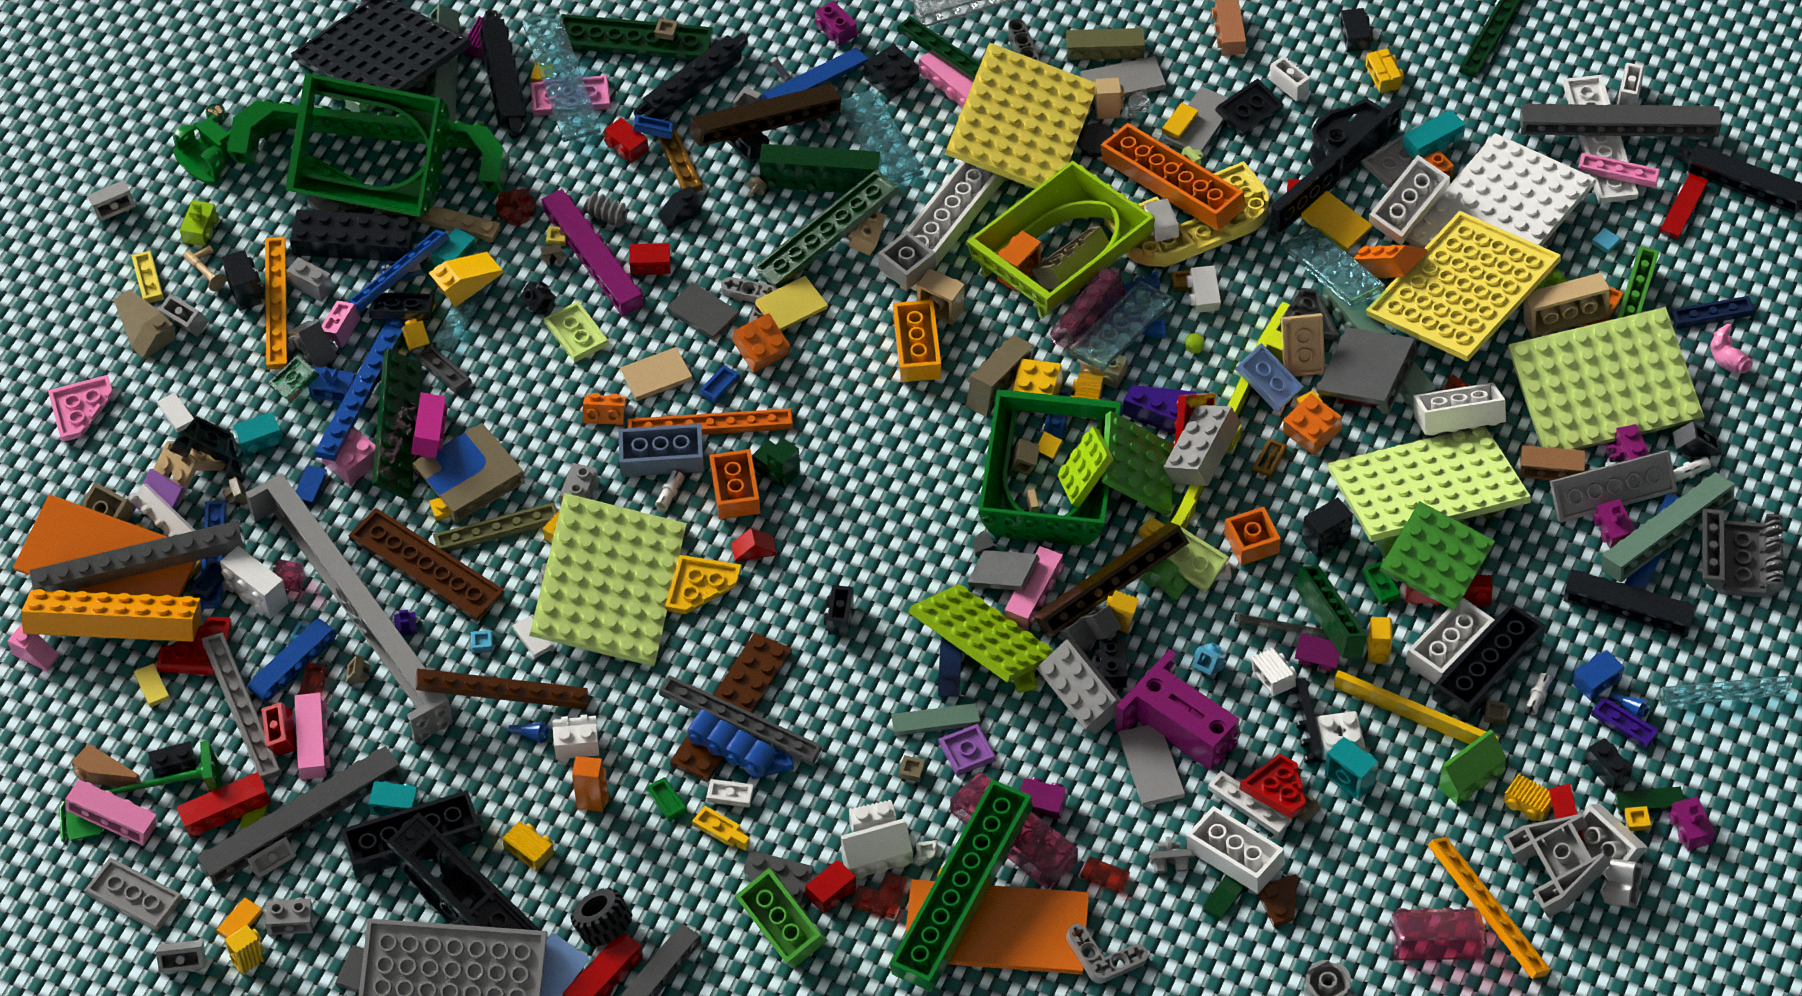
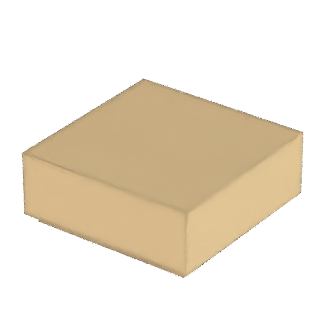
(1032, 501)

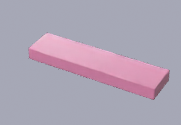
(1619, 170)

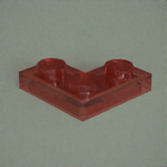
(882, 901)

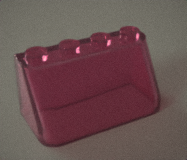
(1088, 307)
(1438, 934)

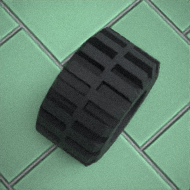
(601, 917)

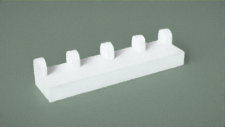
(160, 511)

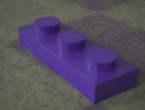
(1624, 723)

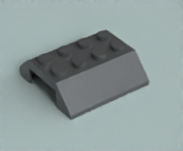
(1742, 555)

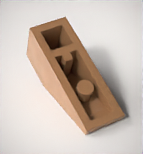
(102, 769)

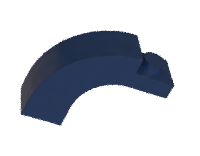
(949, 669)

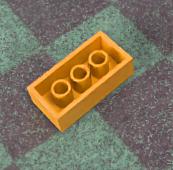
(917, 341)

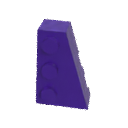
(1153, 406)

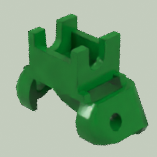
(202, 156)

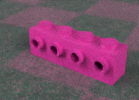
(429, 425)

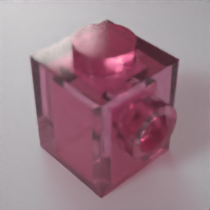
(291, 573)

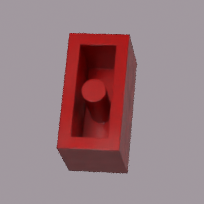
(625, 141)
(650, 259)
(279, 729)
(831, 886)

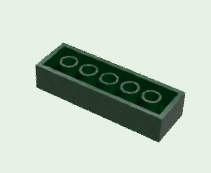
(815, 167)

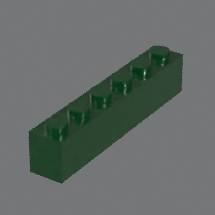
(1331, 612)

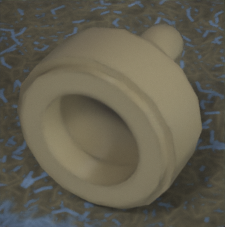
(756, 186)

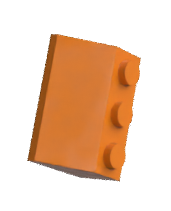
(1389, 260)

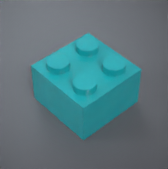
(1351, 768)

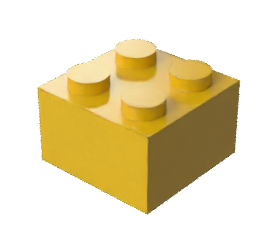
(1038, 377)

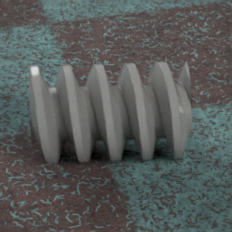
(605, 209)

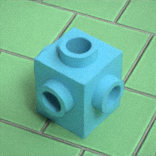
(1203, 661)

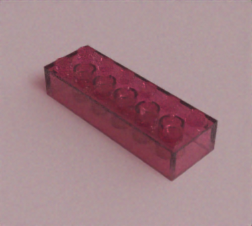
(1037, 848)

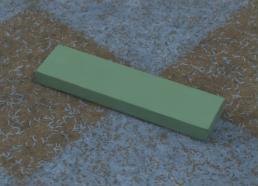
(935, 719)

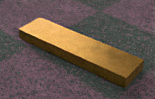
(680, 162)

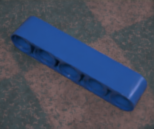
(292, 660)

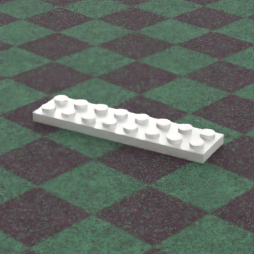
(1593, 91)

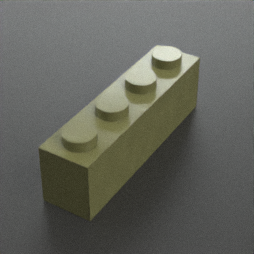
(1105, 44)

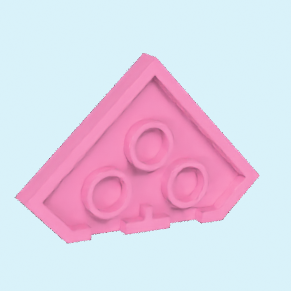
(79, 405)

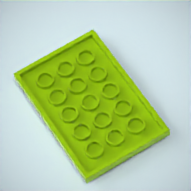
(981, 632)

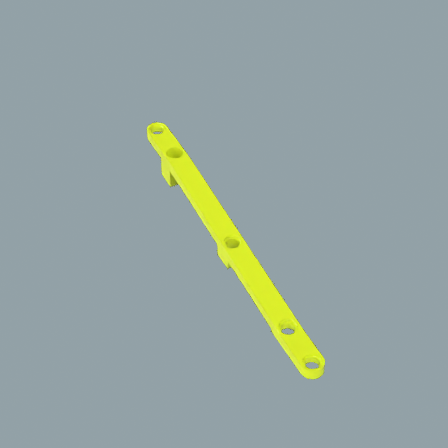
(1272, 341)

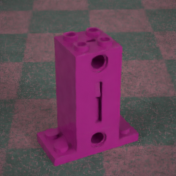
(1180, 714)

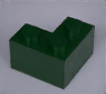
(778, 461)

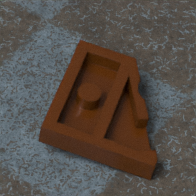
(1280, 900)

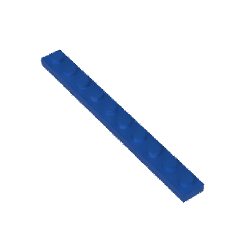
(359, 391)

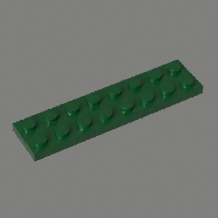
(635, 37)
(826, 229)
(396, 424)

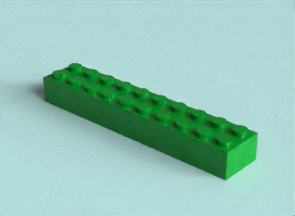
(961, 885)

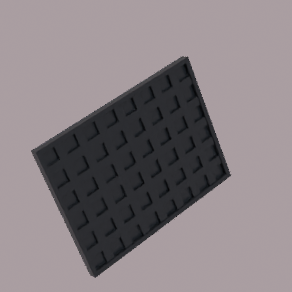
(382, 46)

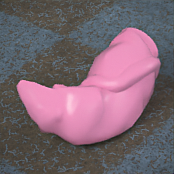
(1727, 356)

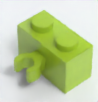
(199, 223)

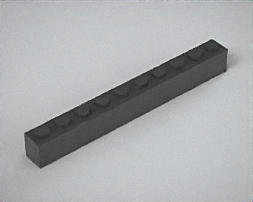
(1620, 120)
(139, 558)
(299, 815)

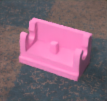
(341, 322)

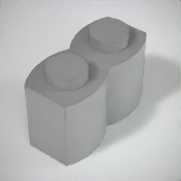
(1622, 883)

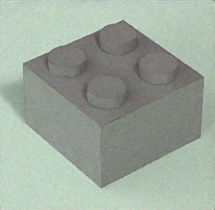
(906, 260)

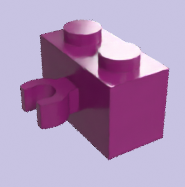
(1627, 444)
(1613, 522)
(1692, 823)

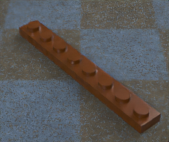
(501, 689)

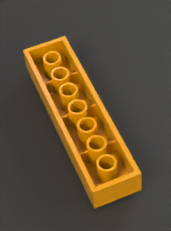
(111, 615)

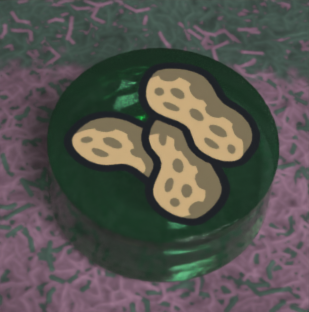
(216, 109)

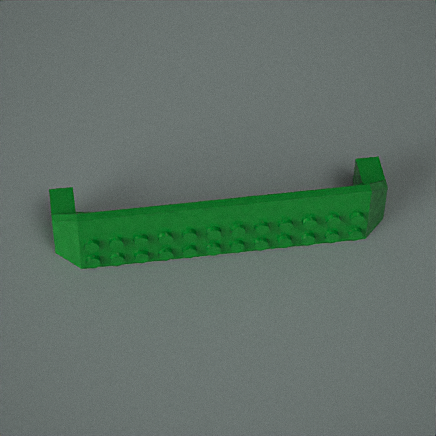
(267, 118)

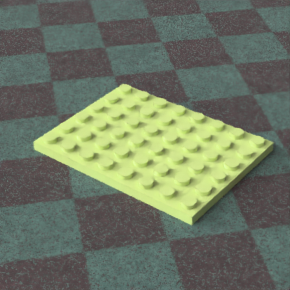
(1605, 379)
(1452, 473)
(608, 579)

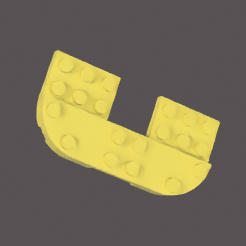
(1199, 237)

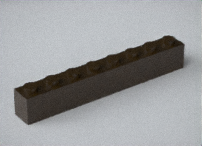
(765, 115)
(1110, 578)

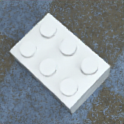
(253, 582)

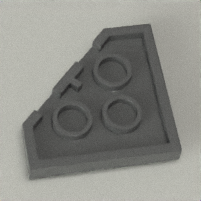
(1310, 302)
(792, 873)

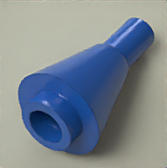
(1636, 706)
(534, 731)

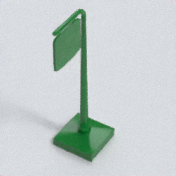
(208, 771)

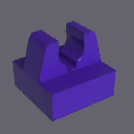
(405, 622)

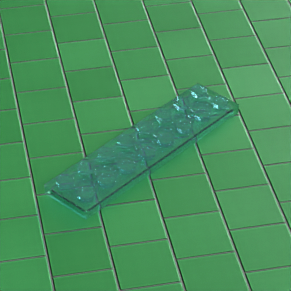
(561, 77)

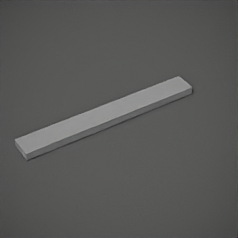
(241, 706)

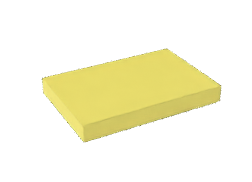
(792, 303)

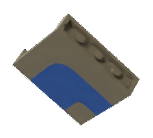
(470, 472)

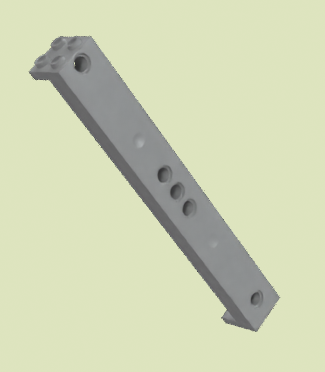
(280, 498)

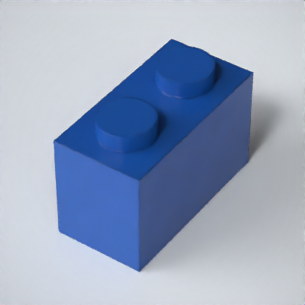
(1598, 674)

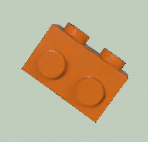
(604, 409)

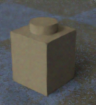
(1024, 457)

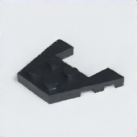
(212, 441)

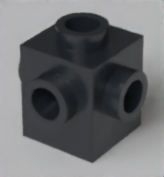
(537, 297)

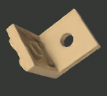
(185, 468)

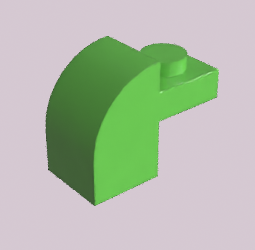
(1167, 578)

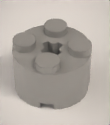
(1327, 980)

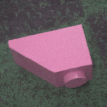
(32, 649)

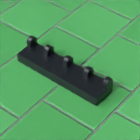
(1308, 722)

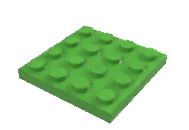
(1138, 463)
(1437, 555)

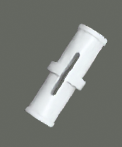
(1700, 465)
(669, 490)
(1538, 693)

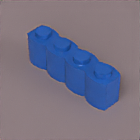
(734, 744)

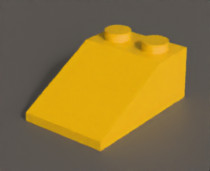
(465, 276)

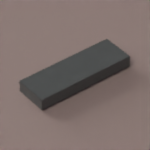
(443, 369)

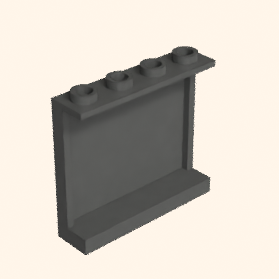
(1368, 368)

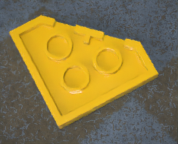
(699, 582)

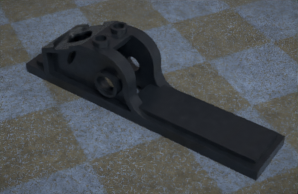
(1335, 153)
(460, 879)

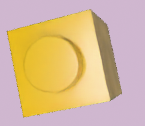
(415, 334)

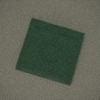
(293, 378)

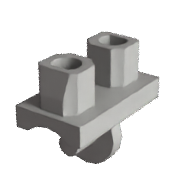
(1180, 857)

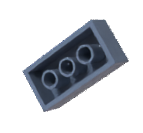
(661, 450)

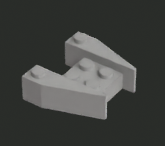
(1563, 857)

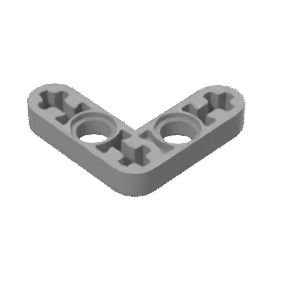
(760, 291)
(1099, 961)

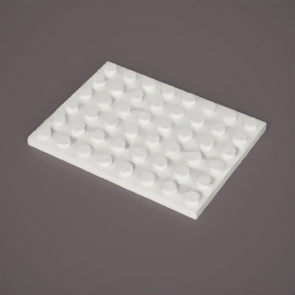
(1509, 190)

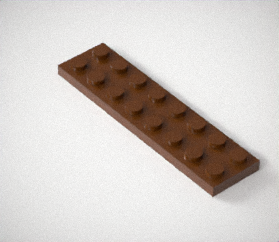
(426, 564)
(742, 686)

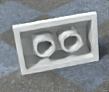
(1609, 836)
(877, 849)

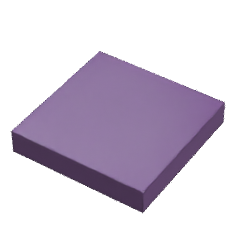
(165, 487)
(967, 750)

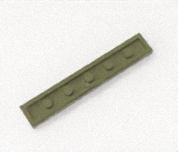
(495, 528)

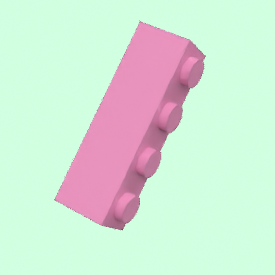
(945, 78)
(1028, 602)
(311, 736)
(111, 812)

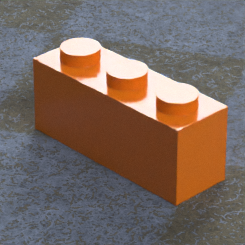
(590, 784)

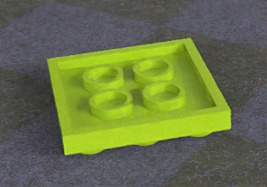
(1085, 466)

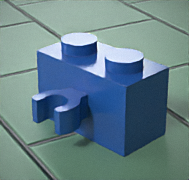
(331, 384)

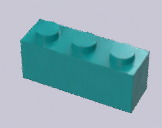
(1434, 135)

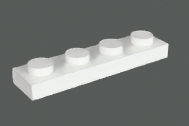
(1228, 790)

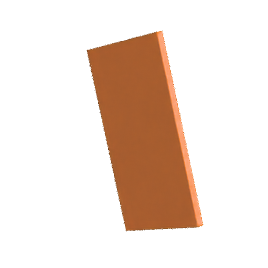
(73, 531)
(1016, 928)

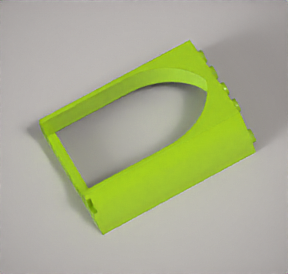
(1042, 209)

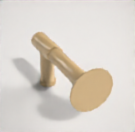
(216, 281)

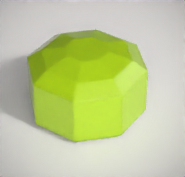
(1194, 343)

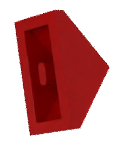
(753, 545)

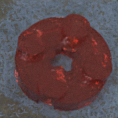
(514, 216)

